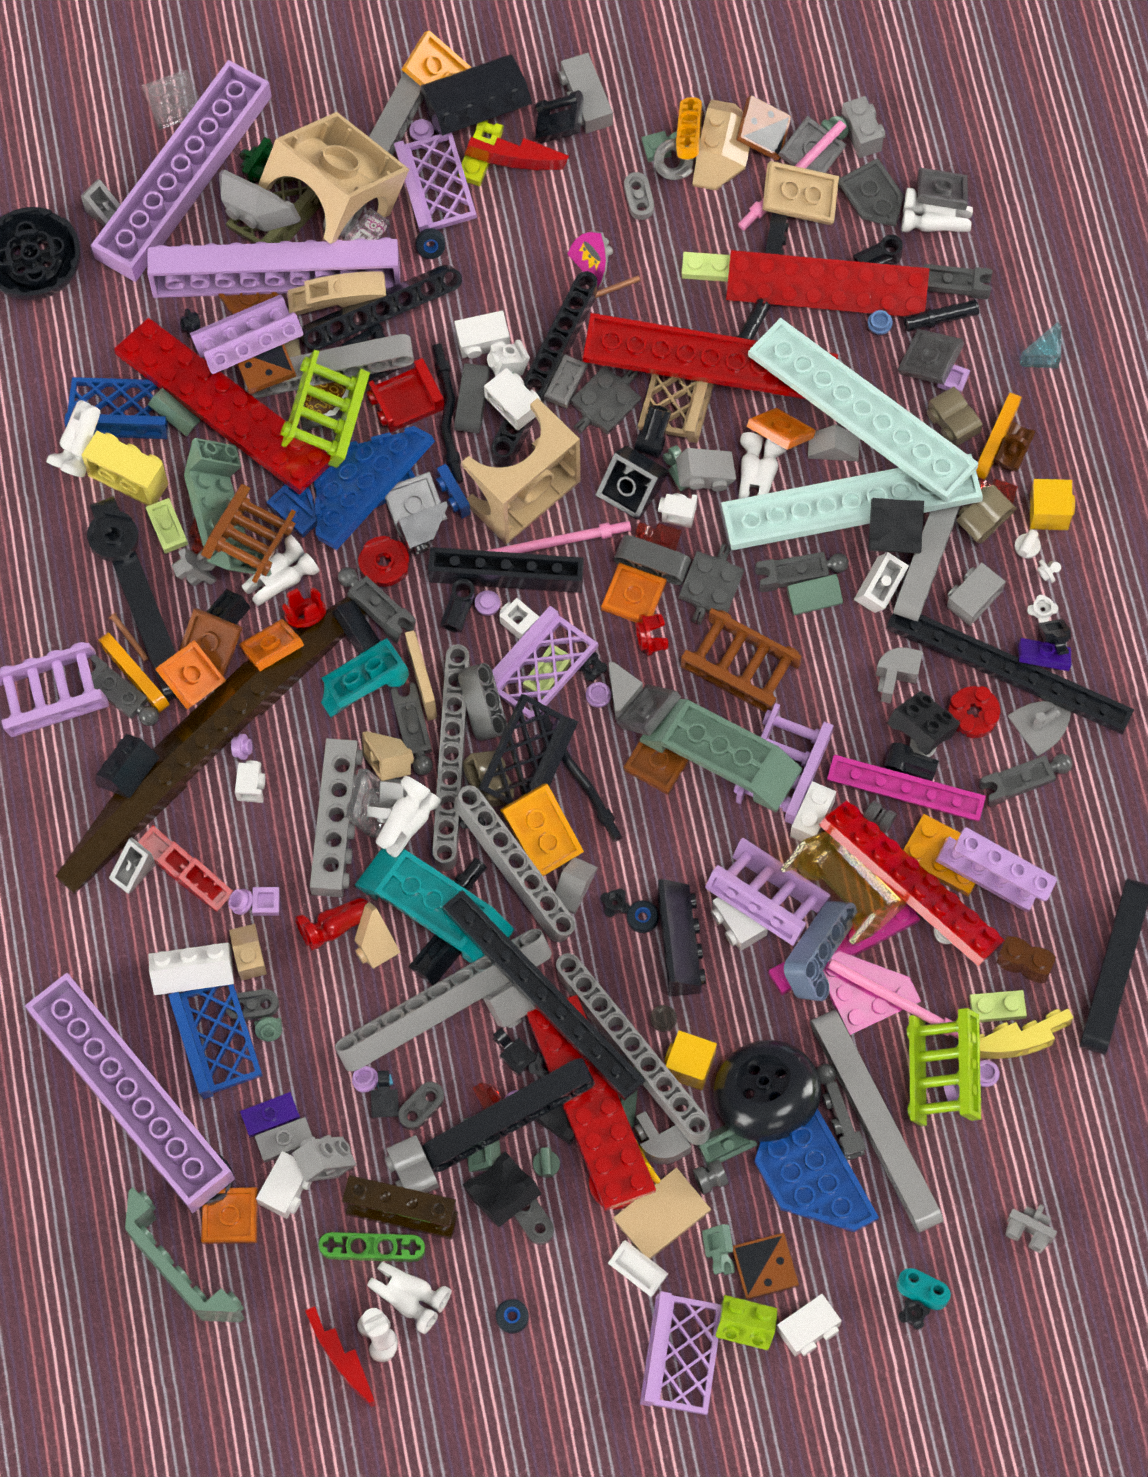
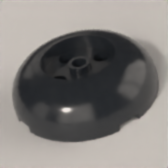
(25, 230)
(764, 1115)

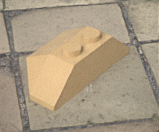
(719, 152)

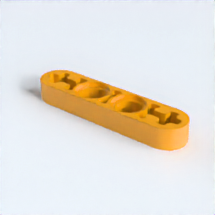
(689, 128)
(997, 435)
(133, 672)

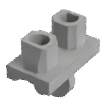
(193, 567)
(1020, 1222)

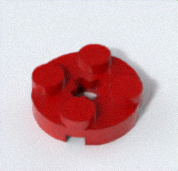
(391, 549)
(979, 698)

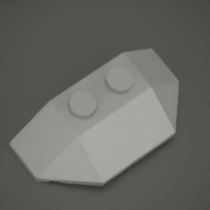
(255, 204)

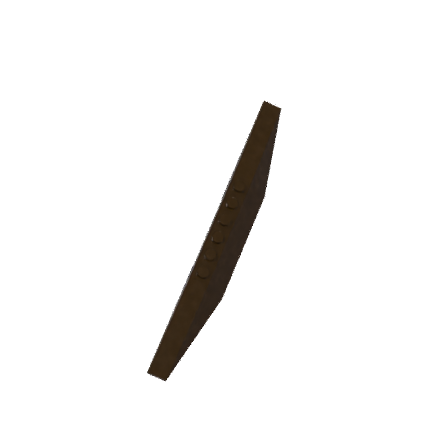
(194, 745)

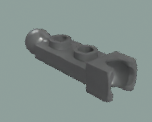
(959, 280)
(798, 569)
(377, 604)
(122, 693)
(413, 728)
(1024, 777)
(850, 1142)

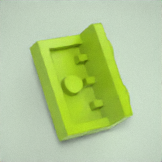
(746, 1322)

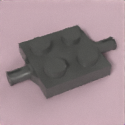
(605, 400)
(711, 583)

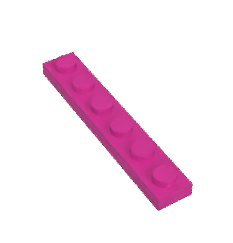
(906, 788)
(900, 922)

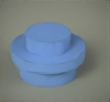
(880, 322)

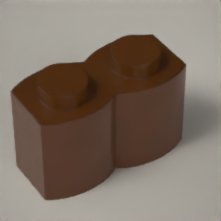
(1020, 957)

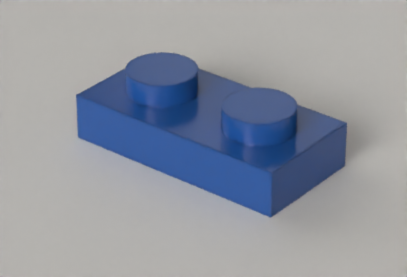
(457, 500)

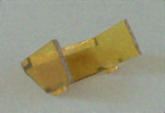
(828, 860)

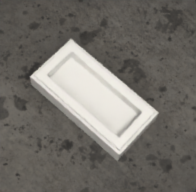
(638, 1268)

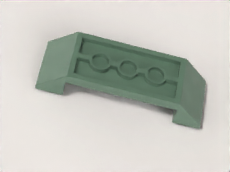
(211, 491)
(726, 752)
(219, 1307)

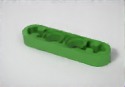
(371, 1252)

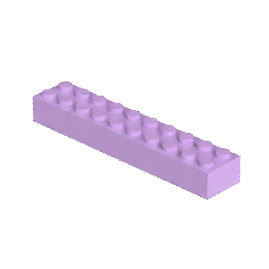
(181, 170)
(264, 266)
(130, 1092)

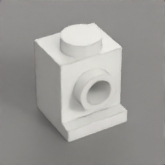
(508, 356)
(678, 509)
(514, 611)
(250, 782)

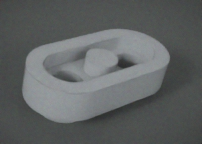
(640, 197)

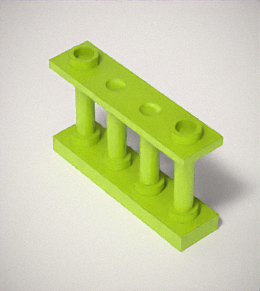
(349, 406)
(969, 1067)

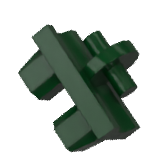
(255, 160)

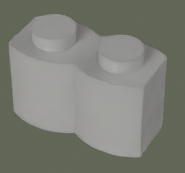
(411, 1166)

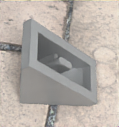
(99, 202)
(834, 444)
(623, 688)
(132, 866)
(575, 883)

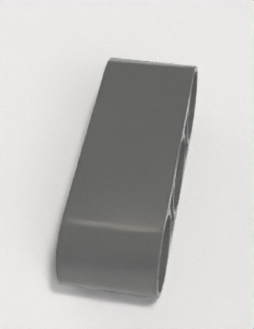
(471, 398)
(653, 559)
(482, 701)

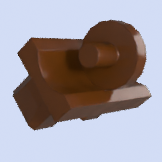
(1014, 447)

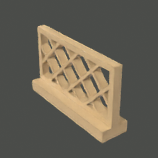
(695, 409)

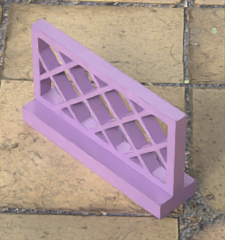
(414, 182)
(528, 646)
(658, 1347)

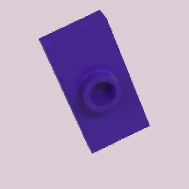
(1043, 655)
(270, 1114)

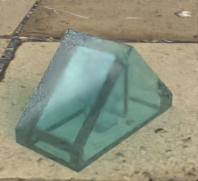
(1044, 351)

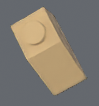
(387, 755)
(374, 938)
(247, 952)

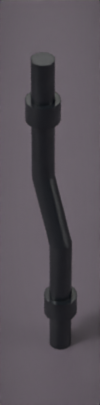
(452, 456)
(604, 815)

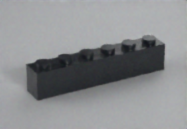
(506, 569)

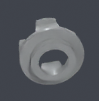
(679, 172)

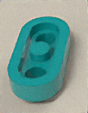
(923, 1289)

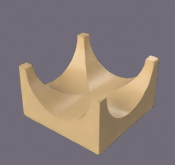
(339, 166)
(528, 489)

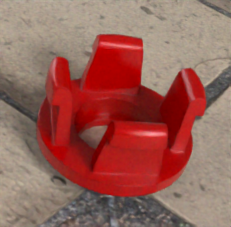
(312, 608)
(643, 629)

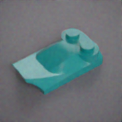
(363, 675)

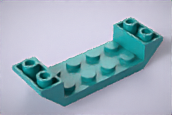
(420, 894)

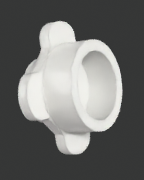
(1042, 602)

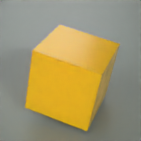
(1051, 504)
(690, 1059)

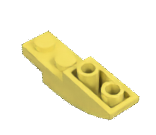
(1011, 1042)

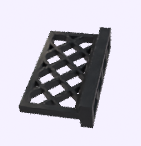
(548, 758)

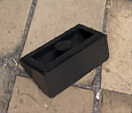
(230, 607)
(355, 626)
(434, 960)

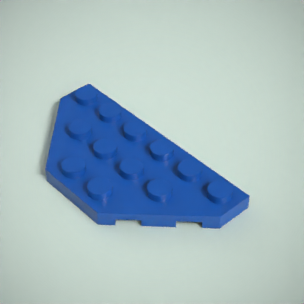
(363, 480)
(814, 1177)

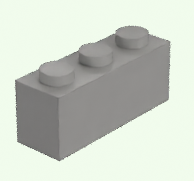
(580, 75)

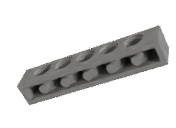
(333, 883)

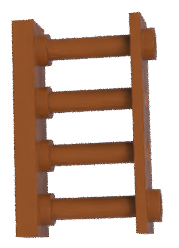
(232, 517)
(741, 685)

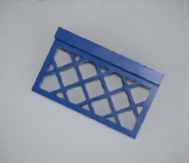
(117, 423)
(196, 1051)

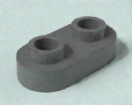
(253, 1003)
(419, 1105)
(531, 1219)

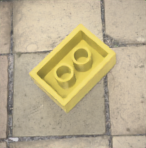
(125, 468)

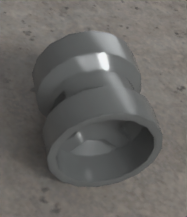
(884, 820)
(710, 1176)

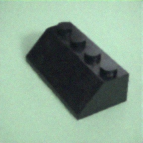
(476, 94)
(679, 938)

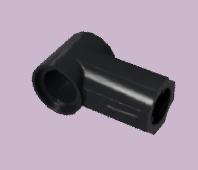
(879, 254)
(651, 437)
(458, 607)
(904, 760)

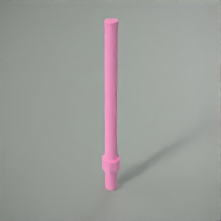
(756, 209)
(604, 531)
(888, 995)

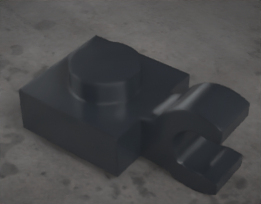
(1056, 633)
(515, 1054)
(384, 1101)

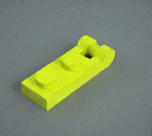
(476, 169)

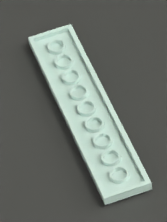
(863, 409)
(829, 506)

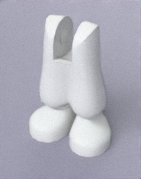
(933, 217)
(75, 439)
(758, 472)
(282, 574)
(407, 816)
(405, 1293)
(377, 1326)

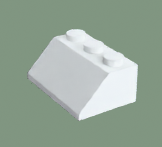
(191, 968)

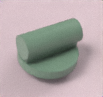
(828, 124)
(268, 1028)
(546, 1163)

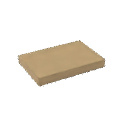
(800, 193)
(421, 675)
(662, 1216)

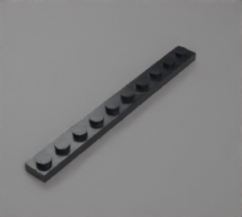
(1009, 669)
(543, 995)

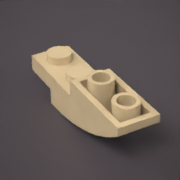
(337, 289)

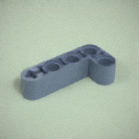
(815, 949)

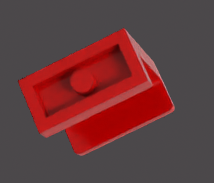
(406, 397)

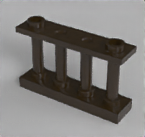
(400, 1207)

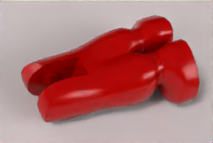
(330, 923)

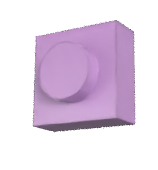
(956, 378)
(266, 901)

